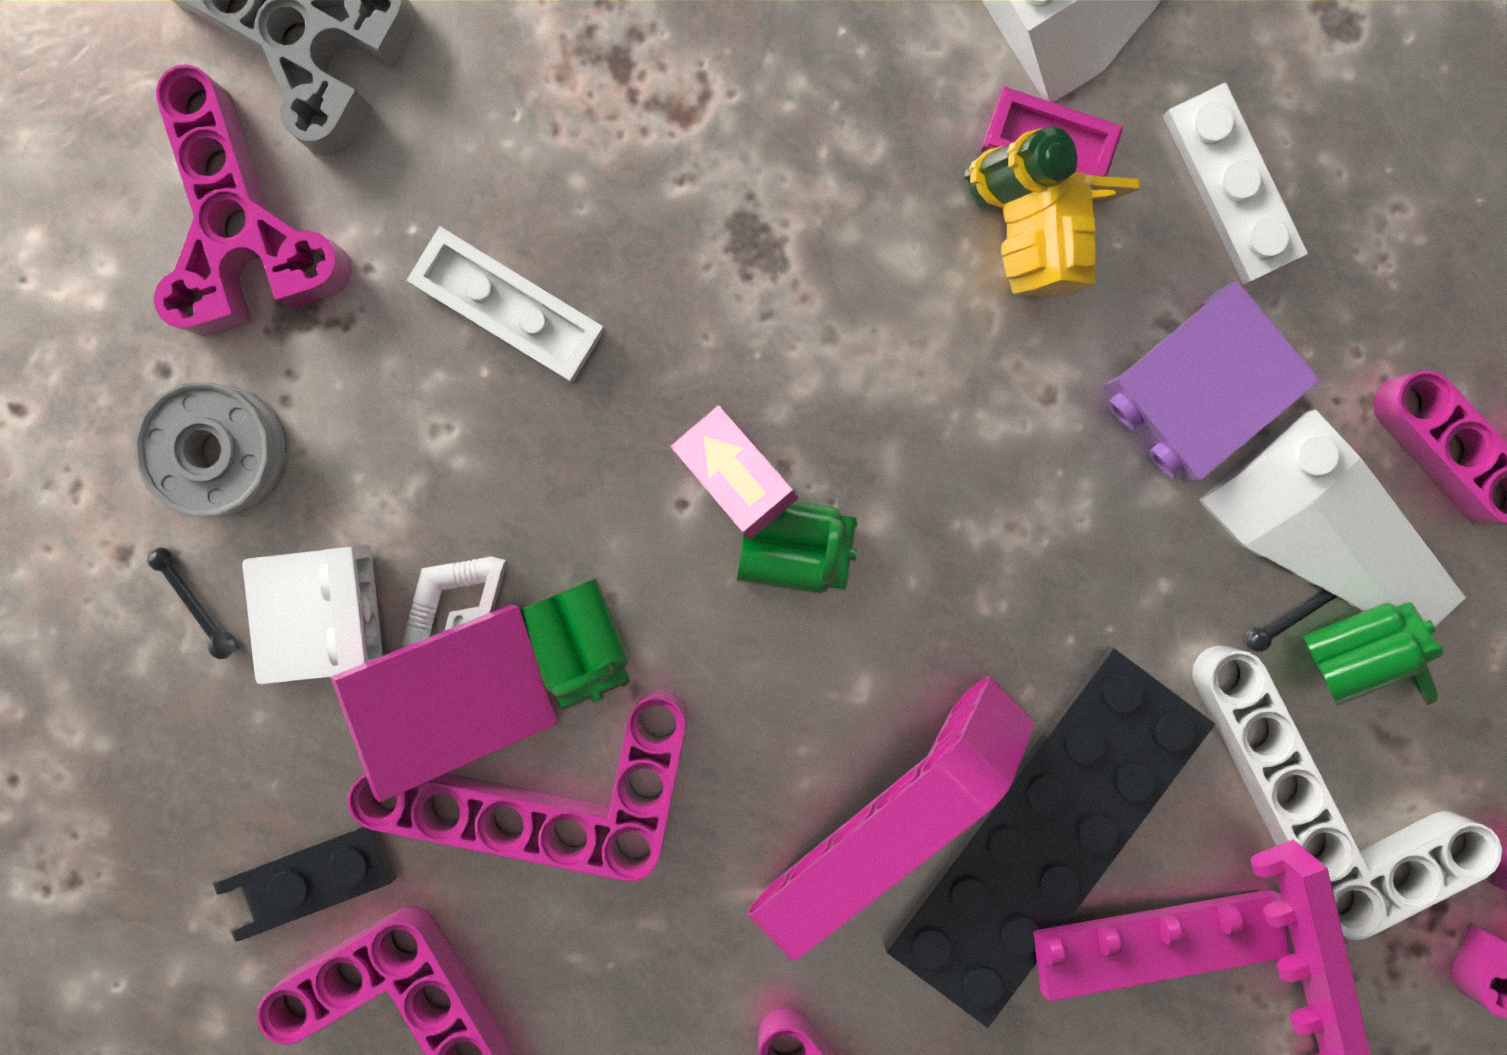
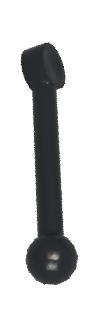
(1260, 638)
(221, 643)

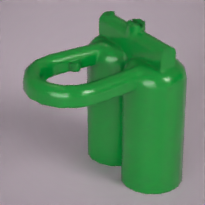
(801, 550)
(576, 644)
(1375, 652)

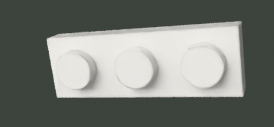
(1234, 183)
(506, 304)

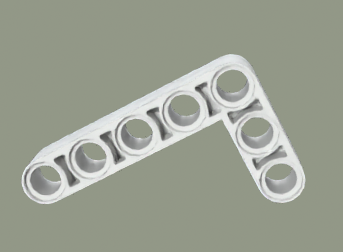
(1313, 811)

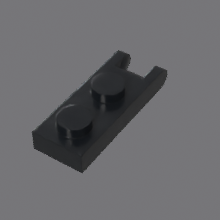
(309, 879)

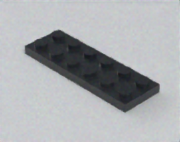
(1049, 835)

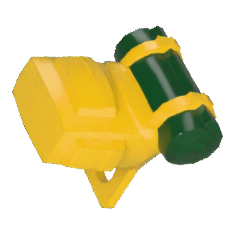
(1045, 210)

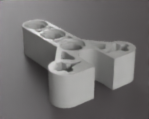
(303, 65)

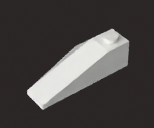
(1067, 40)
(1329, 521)

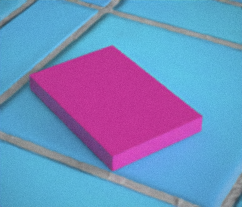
(444, 701)

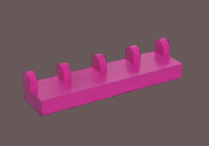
(1157, 945)
(1319, 949)

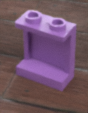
(1210, 385)

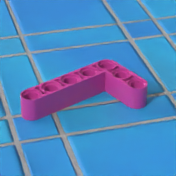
(1428, 440)
(541, 811)
(903, 826)
(393, 971)

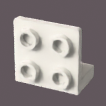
(312, 613)

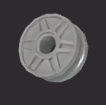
(172, 441)

